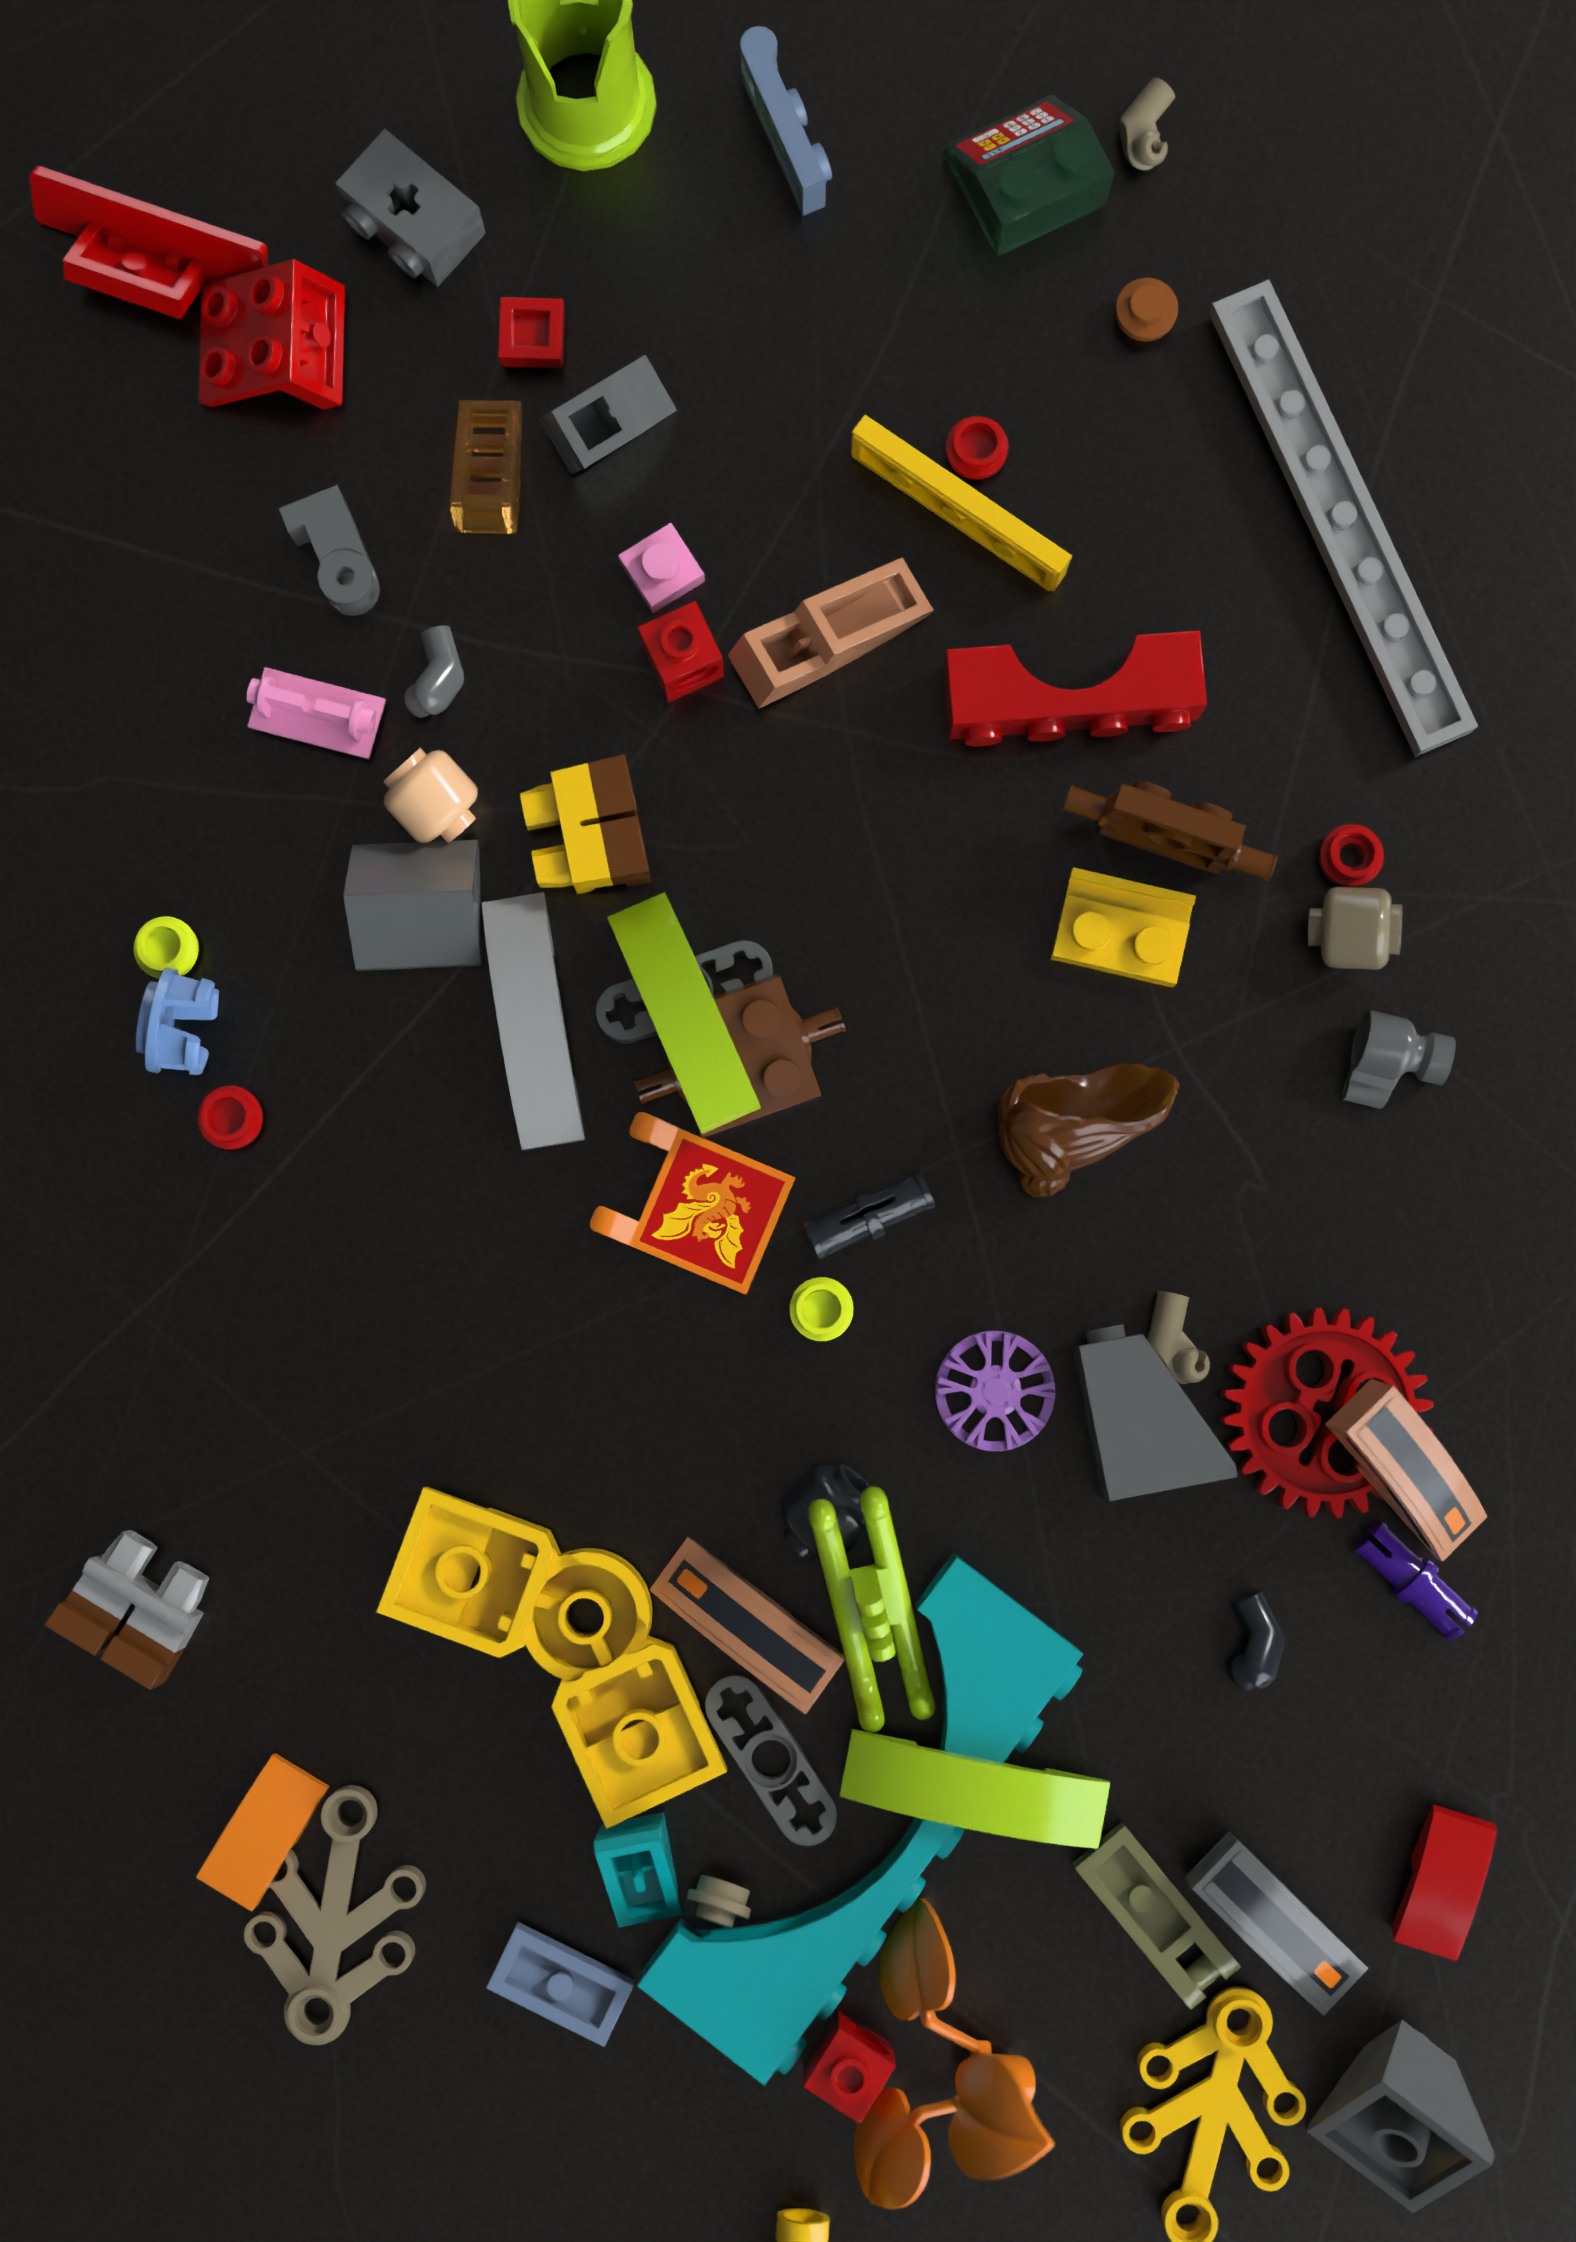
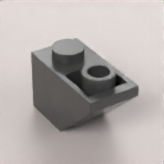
(608, 415)

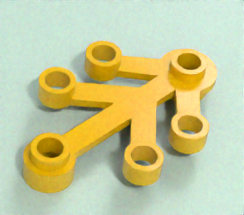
(1215, 2103)

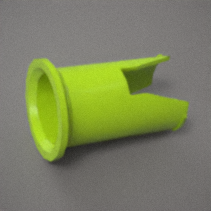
(588, 130)

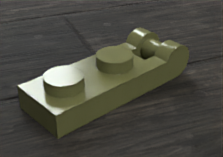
(1154, 1913)

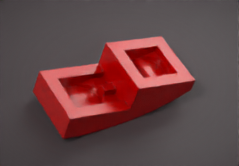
(1445, 1882)

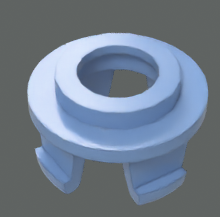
(163, 1003)

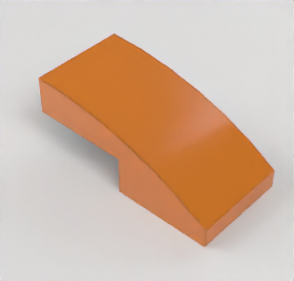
(262, 1832)

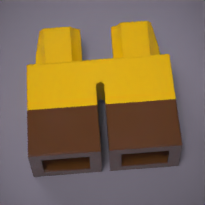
(597, 826)

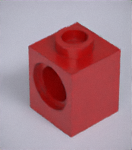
(681, 651)
(849, 2066)

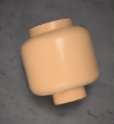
(430, 796)

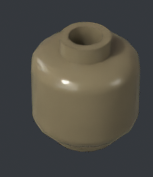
(1356, 928)

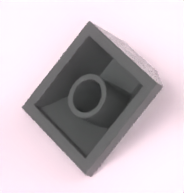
(1405, 2119)

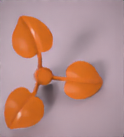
(993, 2119)

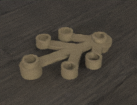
(332, 1927)

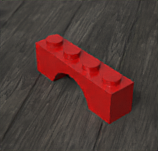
(996, 696)

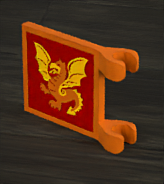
(705, 1209)

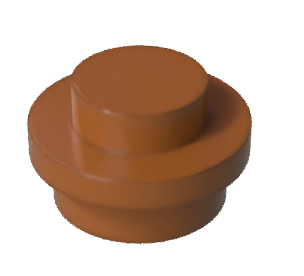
(1146, 309)

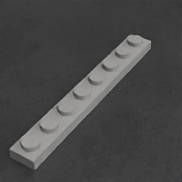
(1342, 518)

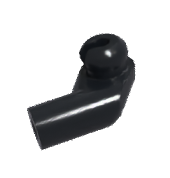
(1264, 1647)

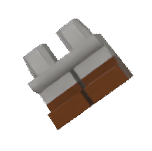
(129, 1616)

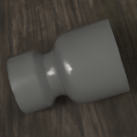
(1387, 1049)

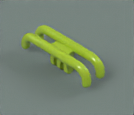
(870, 1606)

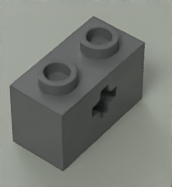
(409, 209)

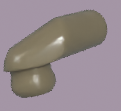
(1139, 129)
(1172, 1344)

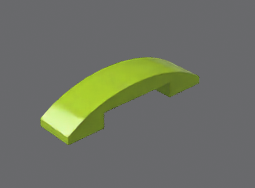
(684, 1013)
(974, 1791)

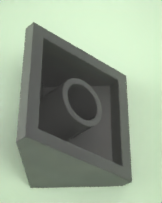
(414, 905)

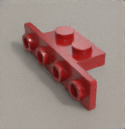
(137, 246)

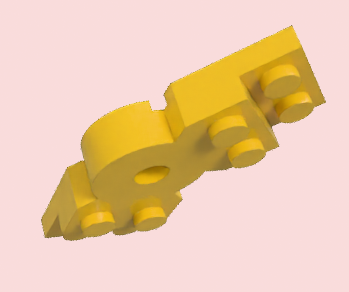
(621, 1692)

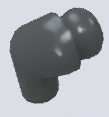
(440, 679)

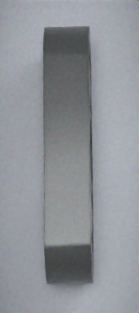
(644, 1028)
(811, 1789)

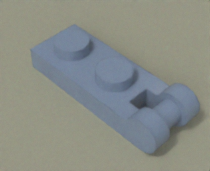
(783, 120)

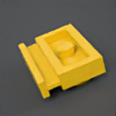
(1123, 927)

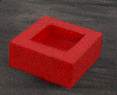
(531, 332)

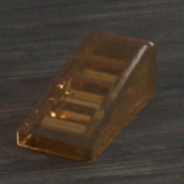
(487, 505)

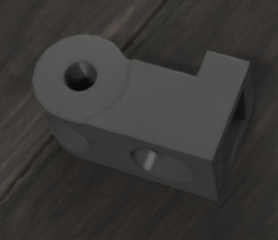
(344, 564)

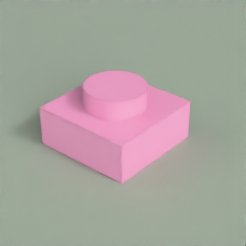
(661, 568)

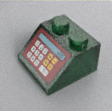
(1031, 172)

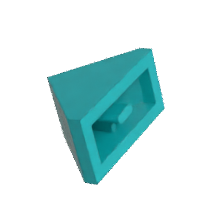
(638, 1870)

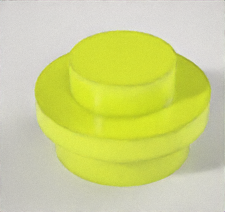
(165, 944)
(821, 1309)

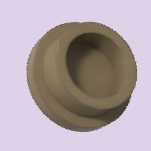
(719, 1901)

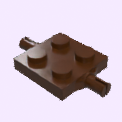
(1190, 835)
(770, 1044)

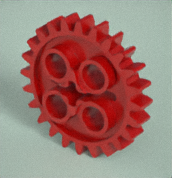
(1272, 1385)

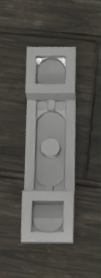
(531, 1021)

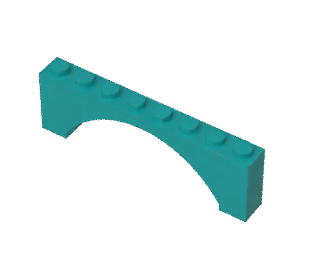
(765, 1983)

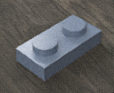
(561, 1984)

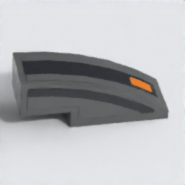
(1275, 1923)

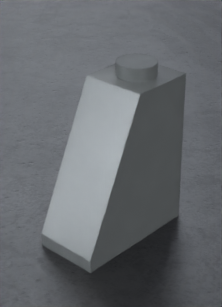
(1141, 1421)

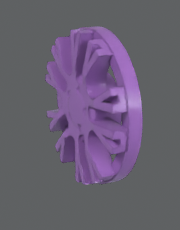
(995, 1391)

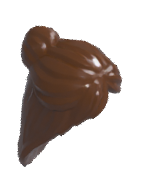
(1076, 1120)

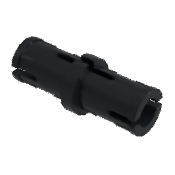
(869, 1214)

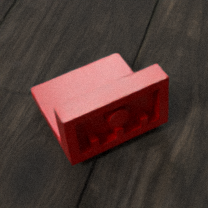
(271, 335)

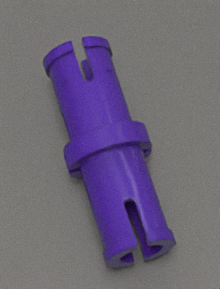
(1415, 1580)

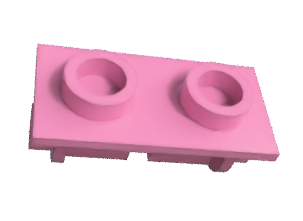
(314, 712)

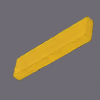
(959, 504)

